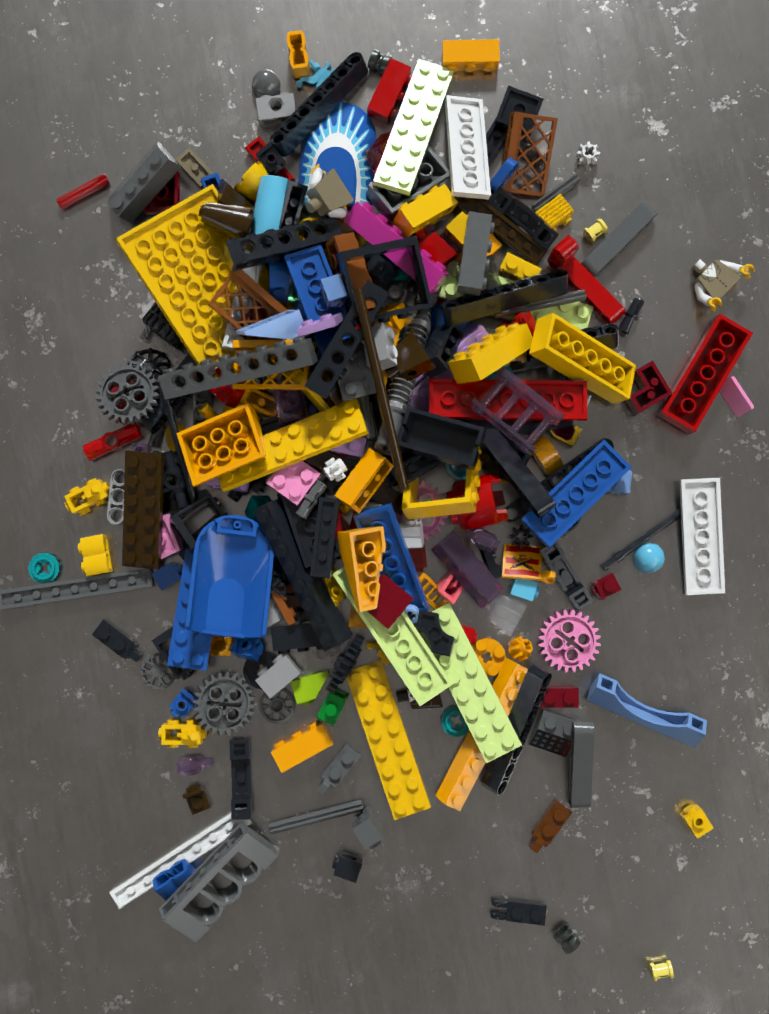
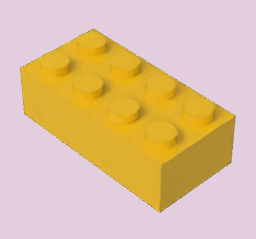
(490, 353)

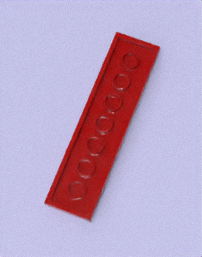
(454, 399)

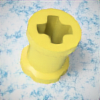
(596, 230)
(661, 970)

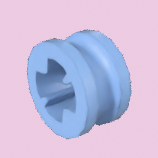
(412, 608)

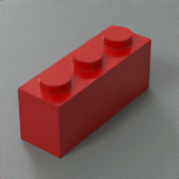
(389, 91)

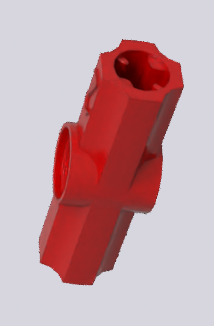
(101, 445)

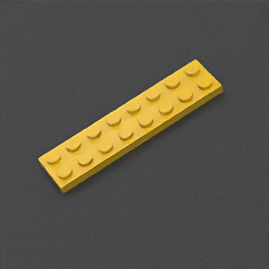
(302, 441)
(388, 740)

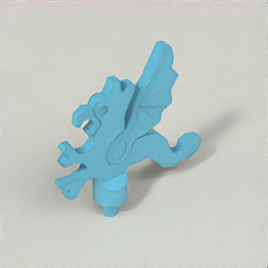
(319, 77)

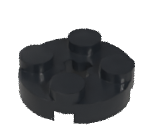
(250, 667)

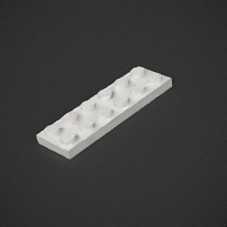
(467, 147)
(702, 536)

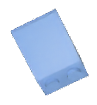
(277, 326)

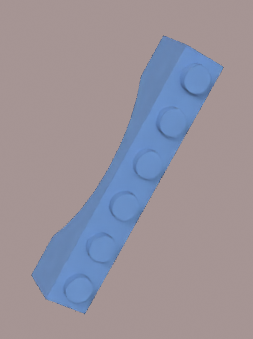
(679, 726)

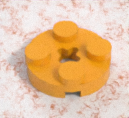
(496, 651)

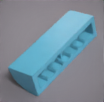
(268, 204)

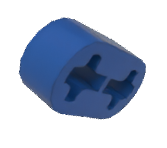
(504, 174)

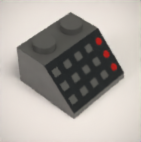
(552, 732)

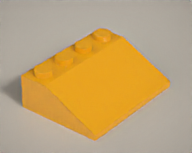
(222, 444)

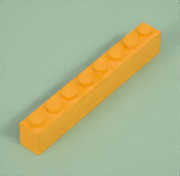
(469, 759)

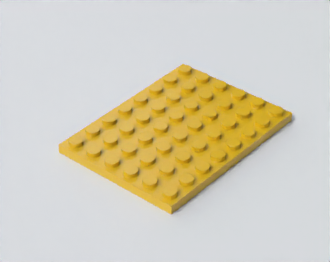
(183, 269)

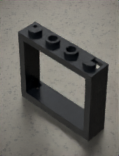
(406, 243)
(528, 429)

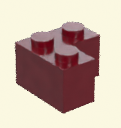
(652, 388)

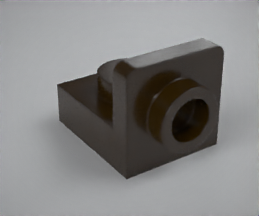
(197, 798)

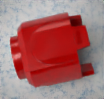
(486, 507)

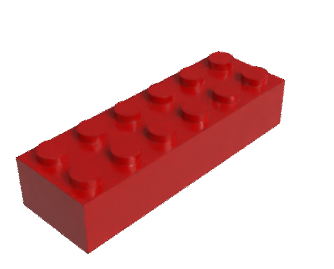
(705, 374)

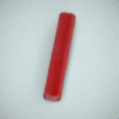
(82, 191)

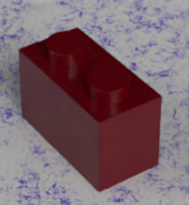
(561, 697)

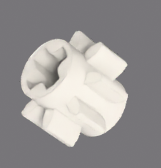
(587, 159)
(335, 469)

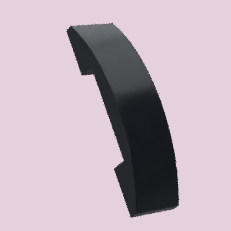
(524, 217)
(565, 576)
(241, 779)

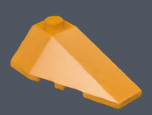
(362, 559)

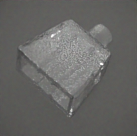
(505, 613)

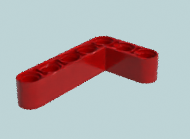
(581, 279)

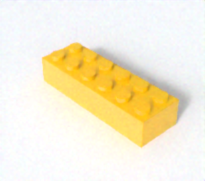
(582, 358)

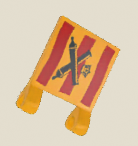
(525, 564)

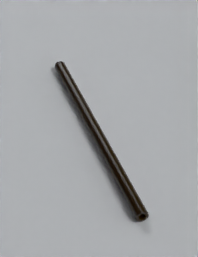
(380, 388)

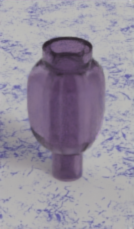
(483, 539)
(192, 765)

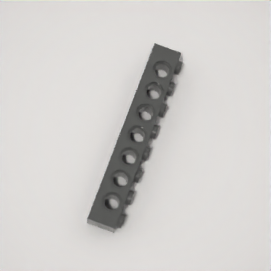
(173, 387)

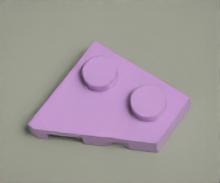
(325, 322)

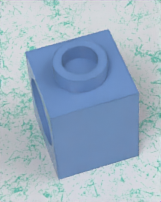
(333, 291)

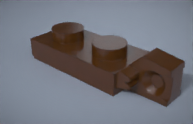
(549, 825)

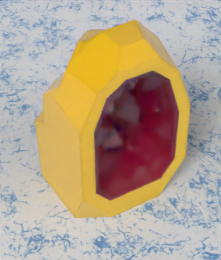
(567, 435)

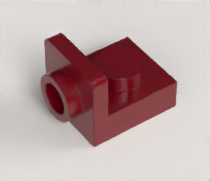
(605, 586)

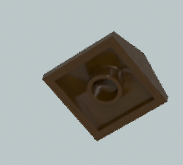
(230, 196)

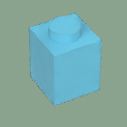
(524, 589)

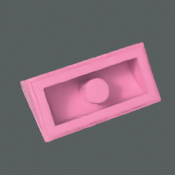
(736, 397)

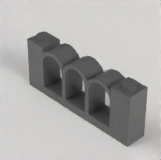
(196, 922)

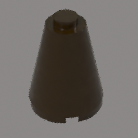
(227, 219)

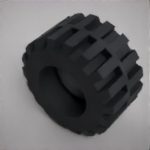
(159, 324)

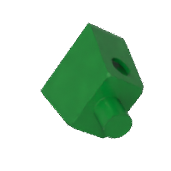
(332, 706)

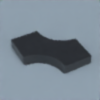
(440, 641)

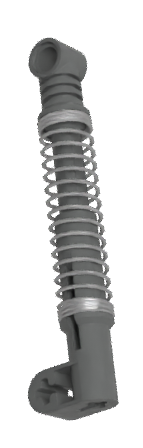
(400, 387)

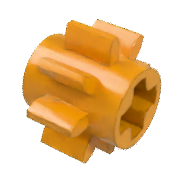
(520, 648)

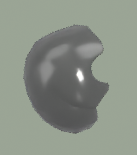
(266, 83)

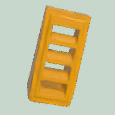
(422, 577)

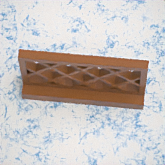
(512, 146)
(250, 289)

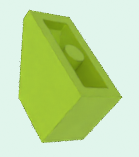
(308, 687)

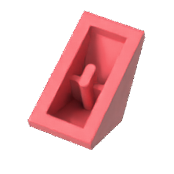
(449, 587)

